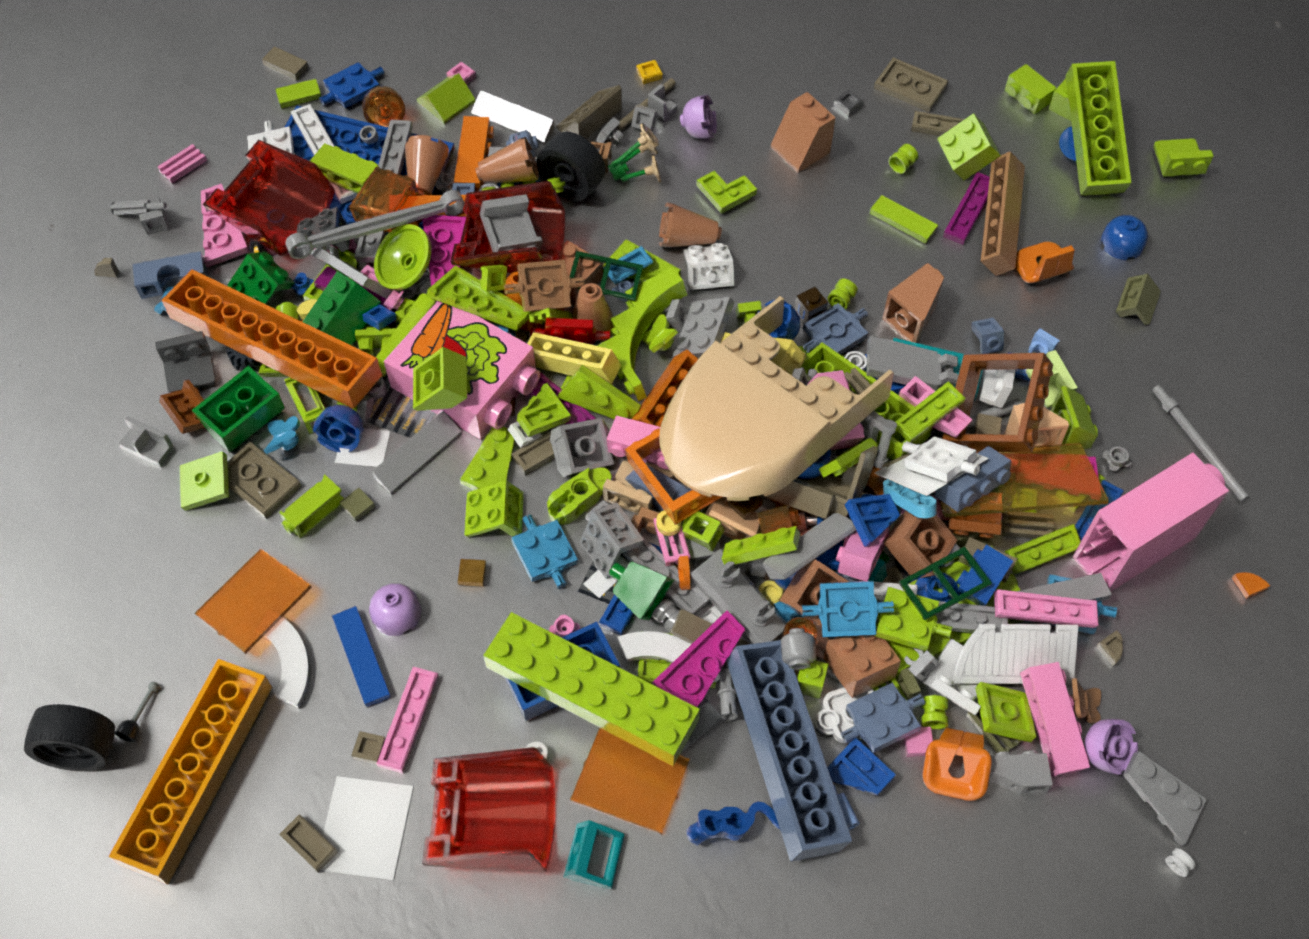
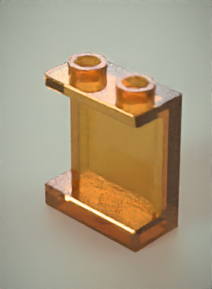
(382, 194)

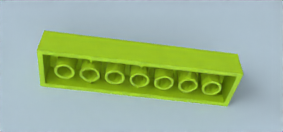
(592, 688)

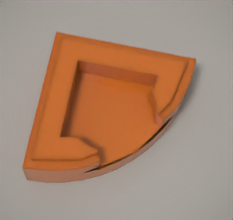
(684, 572)
(1250, 584)

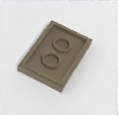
(911, 84)
(260, 480)

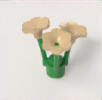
(646, 142)

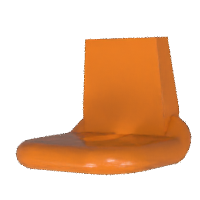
(1052, 263)
(976, 764)

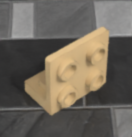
(625, 494)

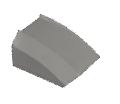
(581, 446)

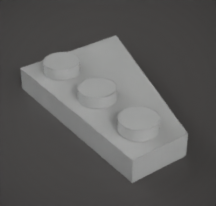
(1171, 798)

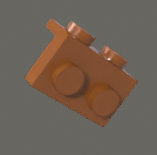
(180, 406)
(985, 524)

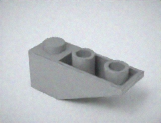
(1022, 772)

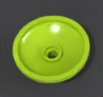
(402, 257)

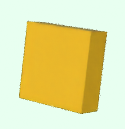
(649, 72)

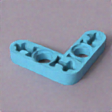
(910, 500)

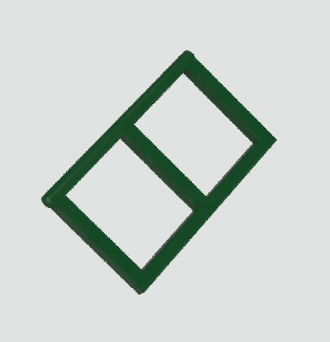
(609, 261)
(935, 568)

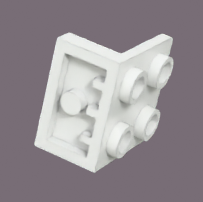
(709, 266)
(942, 680)

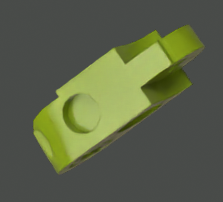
(572, 503)

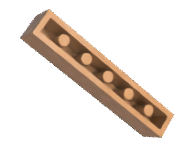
(1003, 214)

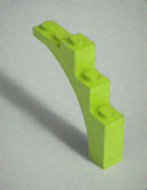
(630, 326)

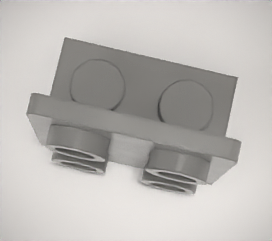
(609, 535)

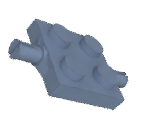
(836, 329)
(882, 717)

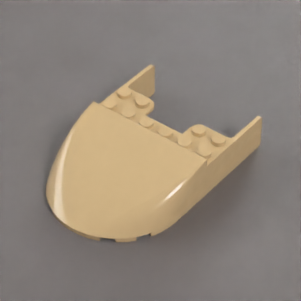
(748, 424)

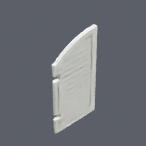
(1003, 655)

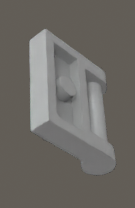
(871, 426)

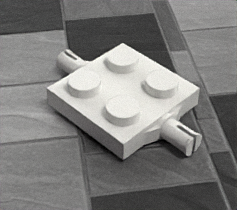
(279, 138)
(940, 459)

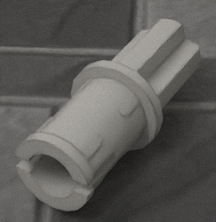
(727, 695)

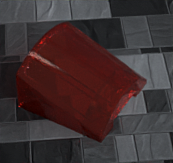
(272, 196)
(546, 217)
(492, 811)

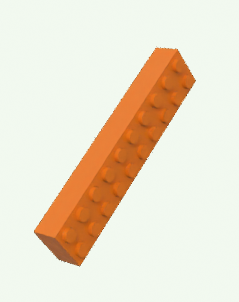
(273, 338)

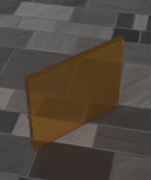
(253, 601)
(628, 783)

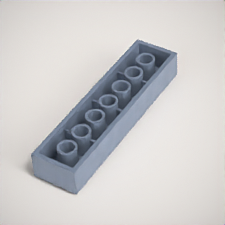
(788, 752)

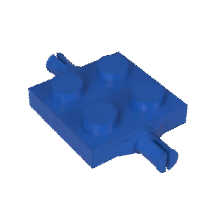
(350, 85)

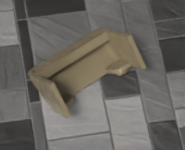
(852, 482)

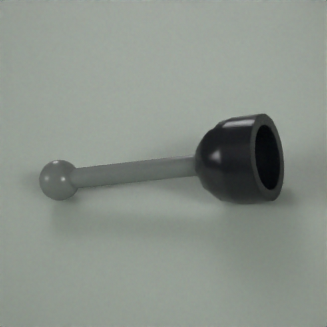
(129, 729)

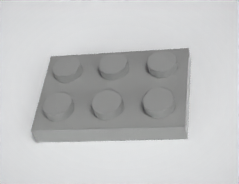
(704, 325)

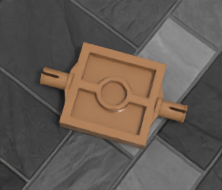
(544, 285)

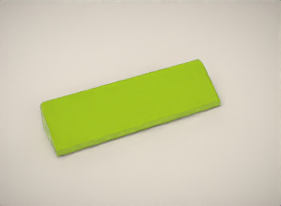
(414, 315)

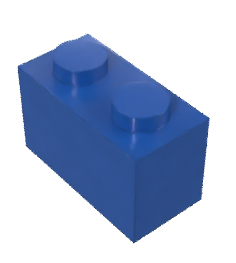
(993, 565)

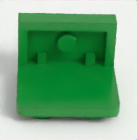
(260, 277)

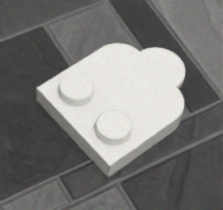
(834, 716)

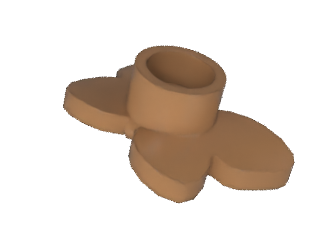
(1086, 702)

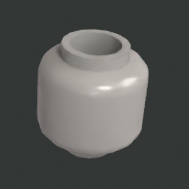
(798, 649)

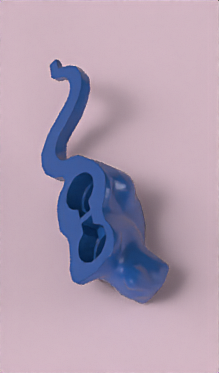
(727, 823)

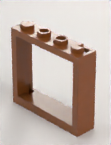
(1033, 408)

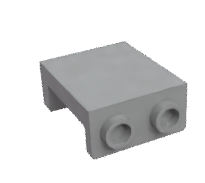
(509, 224)

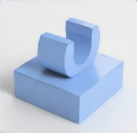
(1043, 342)

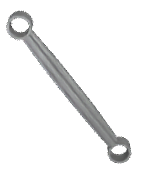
(374, 225)

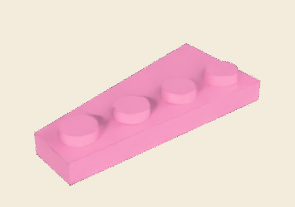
(220, 238)

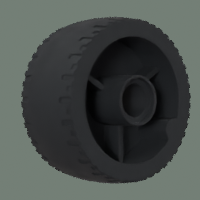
(574, 162)
(69, 737)

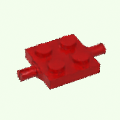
(572, 329)

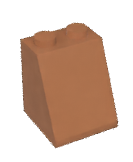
(804, 133)
(913, 302)

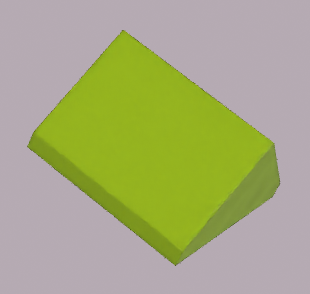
(447, 98)

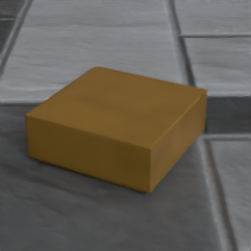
(471, 572)

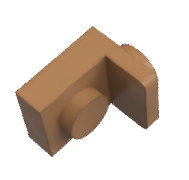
(645, 520)

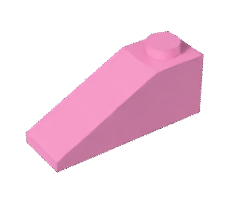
(952, 424)

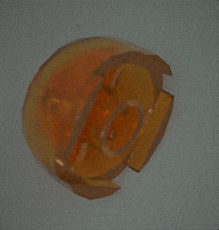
(383, 105)

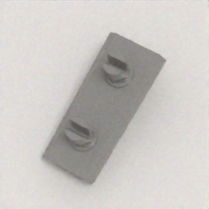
(733, 591)

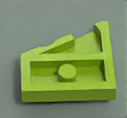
(542, 412)

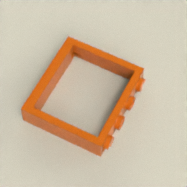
(677, 509)

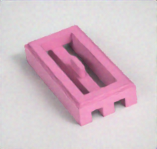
(181, 162)
(671, 559)

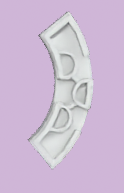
(653, 646)
(293, 661)

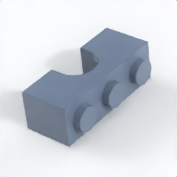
(152, 275)
(969, 487)

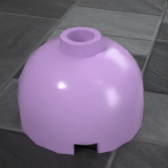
(698, 118)
(394, 609)
(1110, 745)

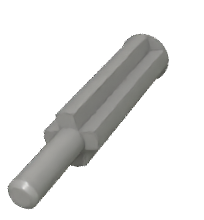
(135, 207)

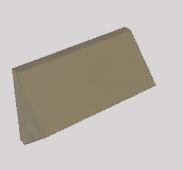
(593, 112)

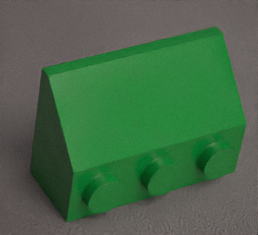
(341, 309)
(239, 408)

